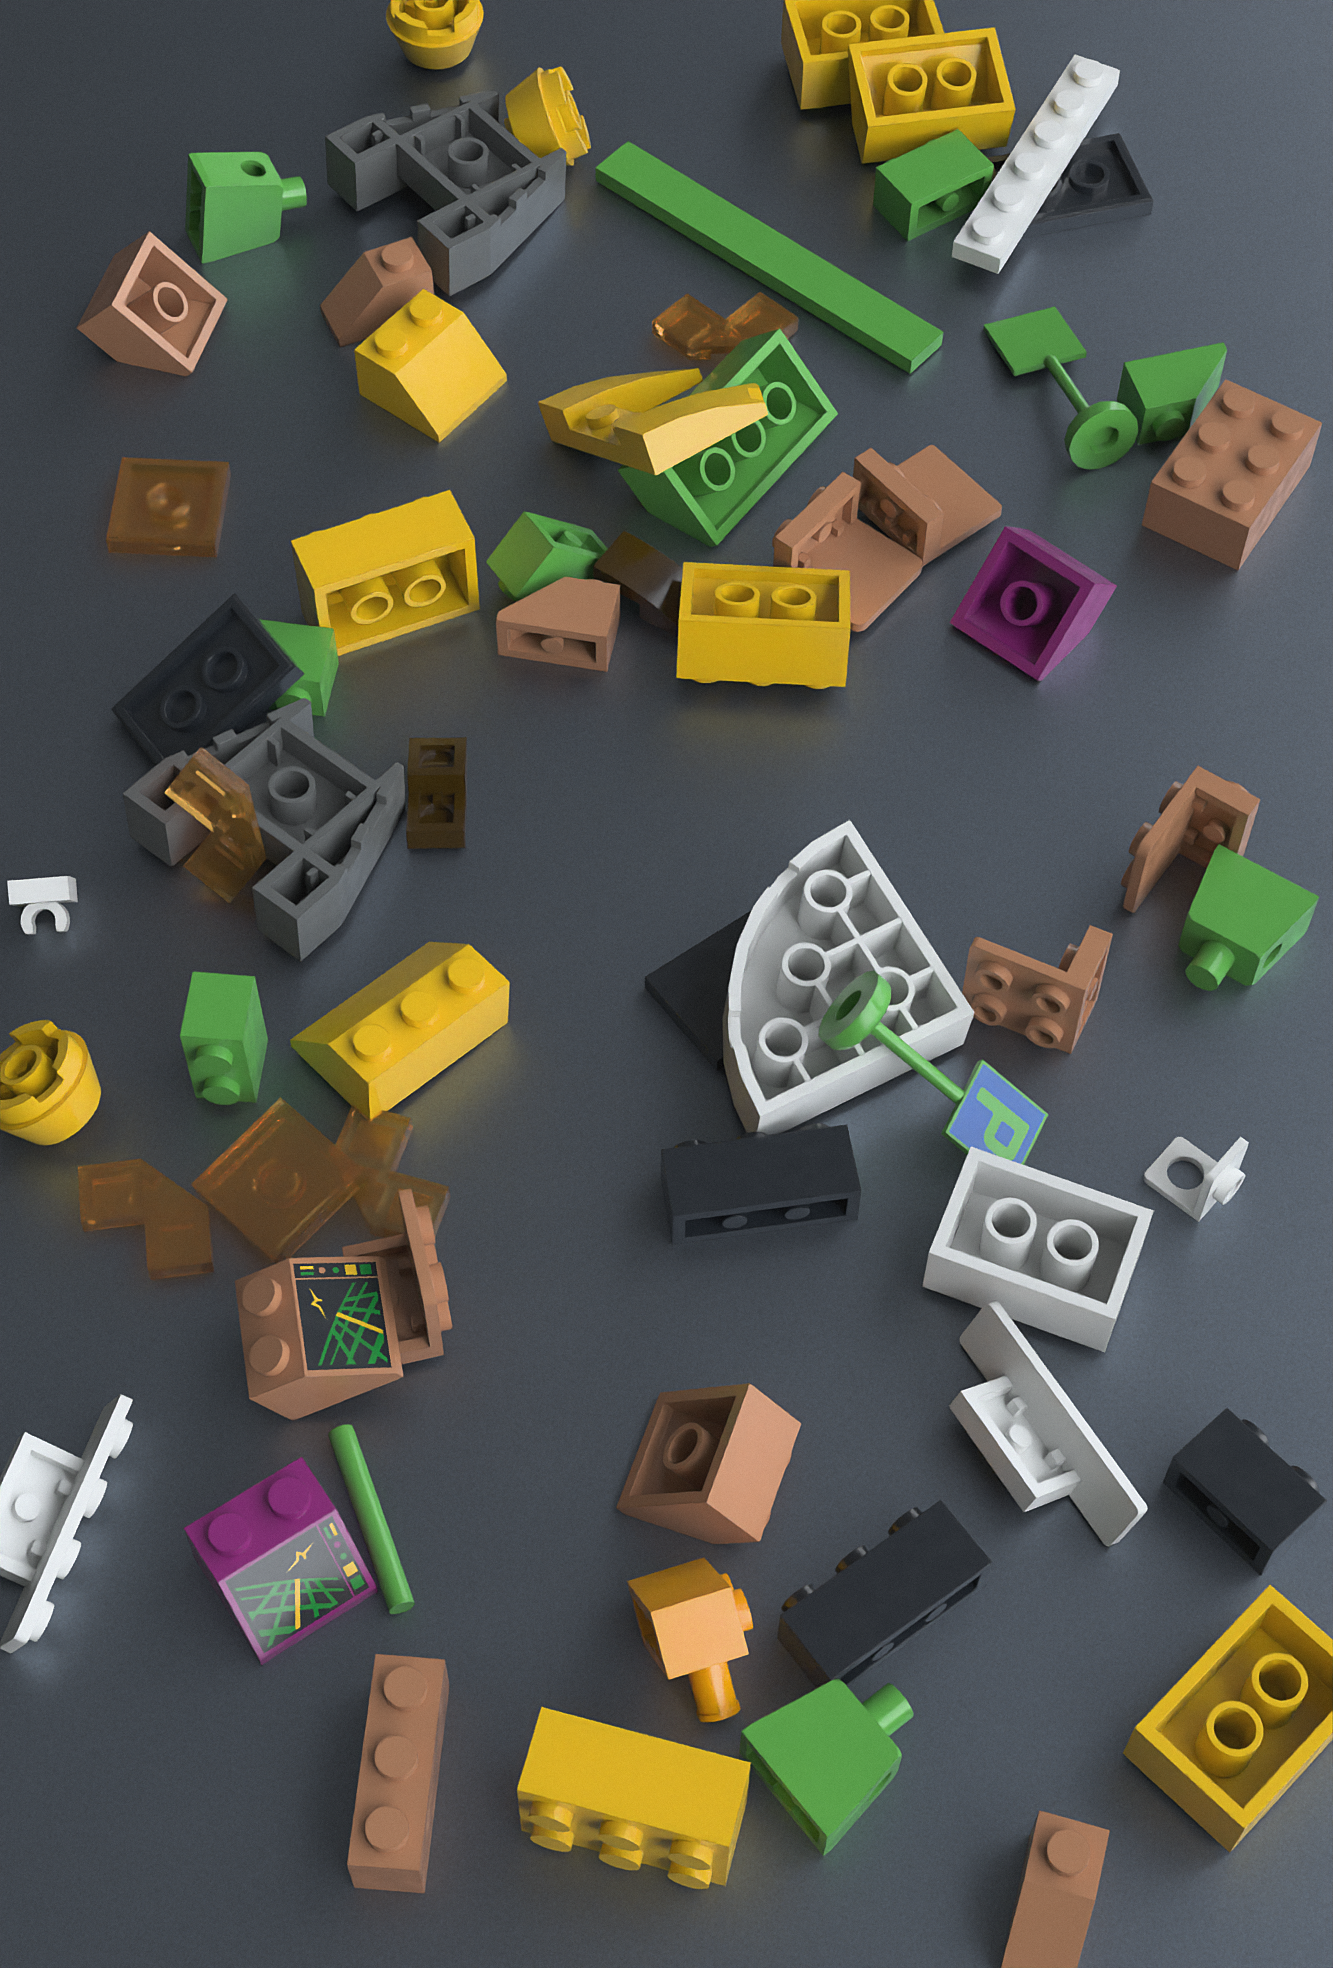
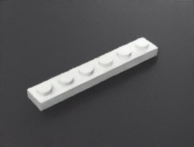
(1035, 164)

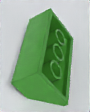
(724, 481)

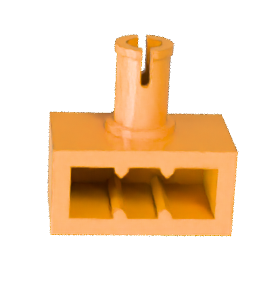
(693, 1627)

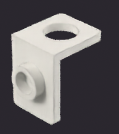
(1219, 1178)

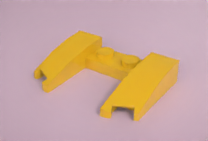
(616, 421)

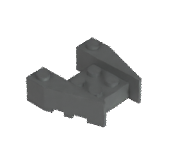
(464, 166)
(314, 814)

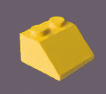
(428, 366)

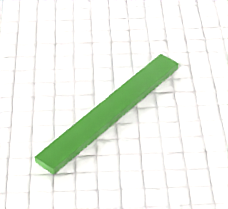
(770, 257)

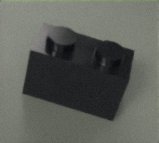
(1245, 1490)

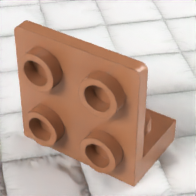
(922, 501)
(1034, 997)

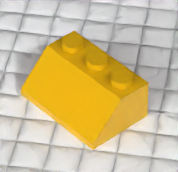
(927, 88)
(764, 625)
(406, 1025)

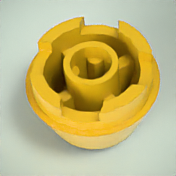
(435, 31)
(546, 115)
(46, 1084)

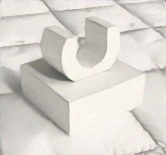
(42, 895)

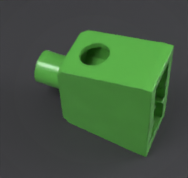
(236, 202)
(1242, 921)
(828, 1756)

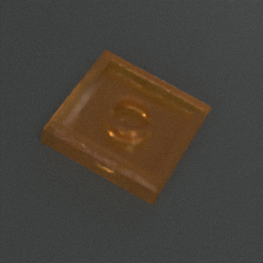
(169, 507)
(280, 1182)

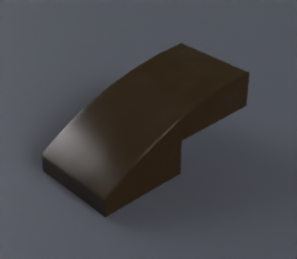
(645, 578)
(437, 793)

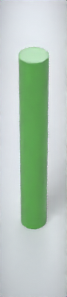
(371, 1519)

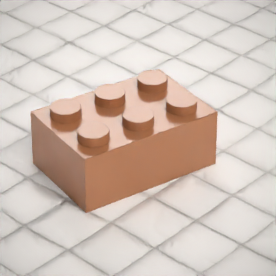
(1231, 474)

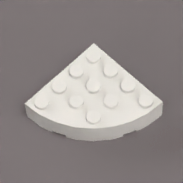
(798, 951)

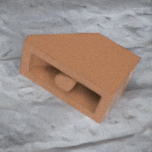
(375, 290)
(563, 624)
(1055, 1893)

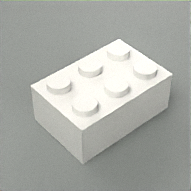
(1037, 1247)

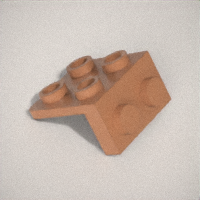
(833, 538)
(1191, 823)
(414, 1280)

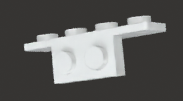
(1036, 1433)
(40, 1510)

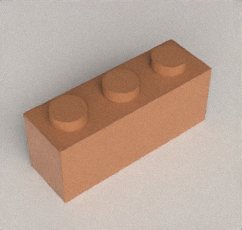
(399, 1774)

